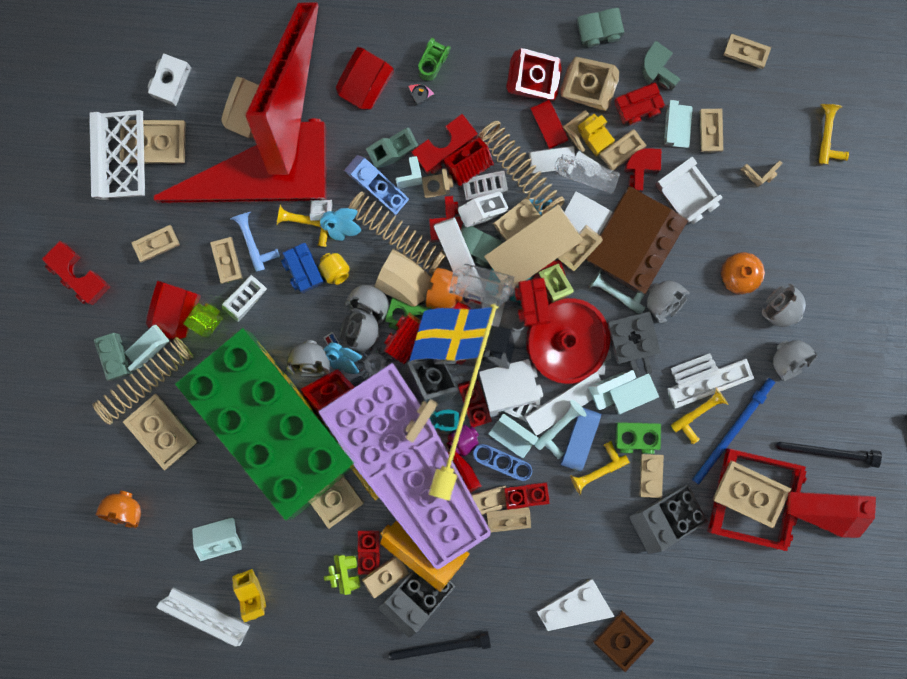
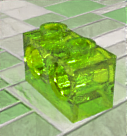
(204, 319)

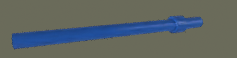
(758, 398)

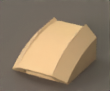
(590, 83)
(237, 106)
(403, 279)

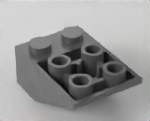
(668, 519)
(413, 603)

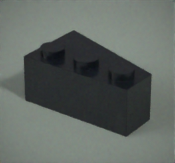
(499, 347)

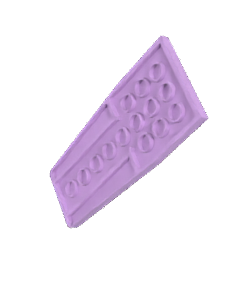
(372, 432)

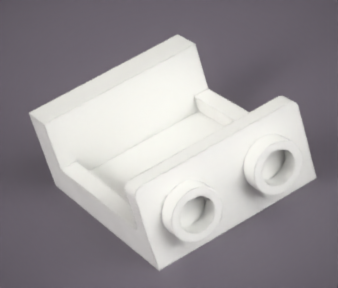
(688, 192)
(510, 387)

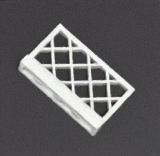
(100, 154)
(204, 617)

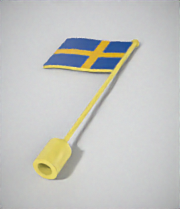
(453, 337)

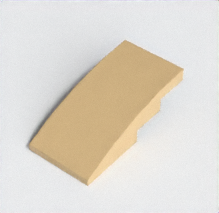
(535, 246)

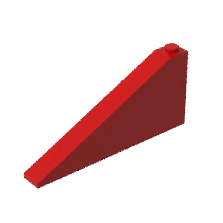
(279, 100)
(247, 180)

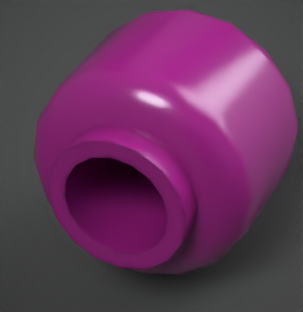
(467, 440)

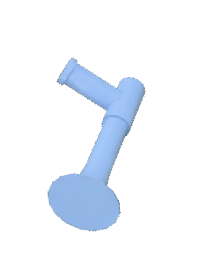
(256, 258)

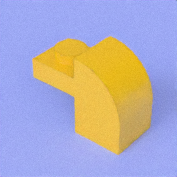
(595, 134)
(249, 595)

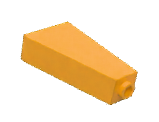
(402, 546)

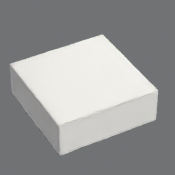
(318, 208)

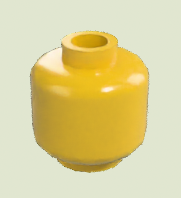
(333, 268)

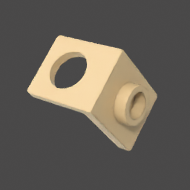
(572, 130)
(756, 179)
(445, 184)

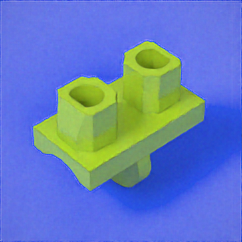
(345, 583)

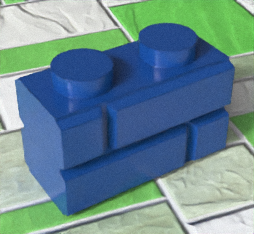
(302, 267)

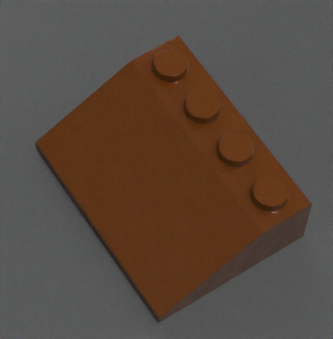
(637, 240)

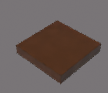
(623, 641)

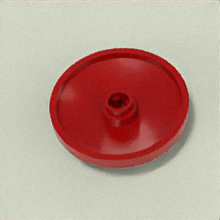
(571, 344)

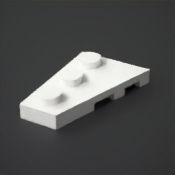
(575, 607)

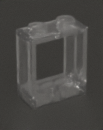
(586, 173)
(482, 284)

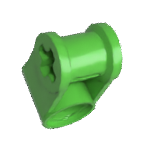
(433, 56)

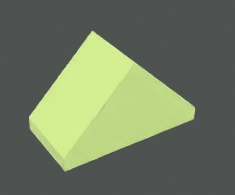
(556, 283)

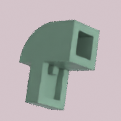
(654, 68)
(392, 149)

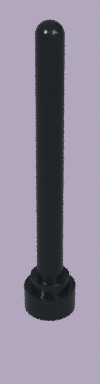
(871, 458)
(481, 640)

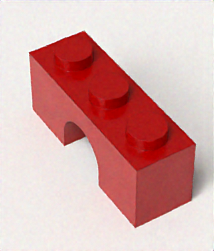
(431, 157)
(62, 261)

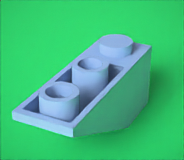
(376, 184)

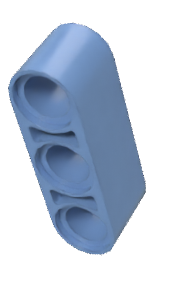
(580, 440)
(513, 462)

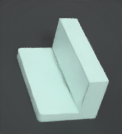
(677, 125)
(411, 180)
(146, 347)
(601, 390)
(633, 394)
(513, 435)
(216, 539)

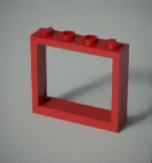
(788, 521)

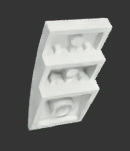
(587, 212)

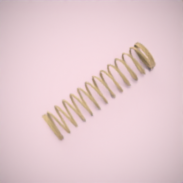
(494, 132)
(438, 259)
(99, 406)

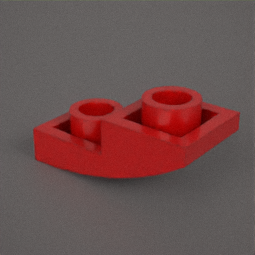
(549, 124)
(477, 408)
(527, 495)
(368, 551)

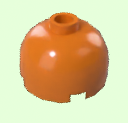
(742, 273)
(439, 294)
(120, 509)

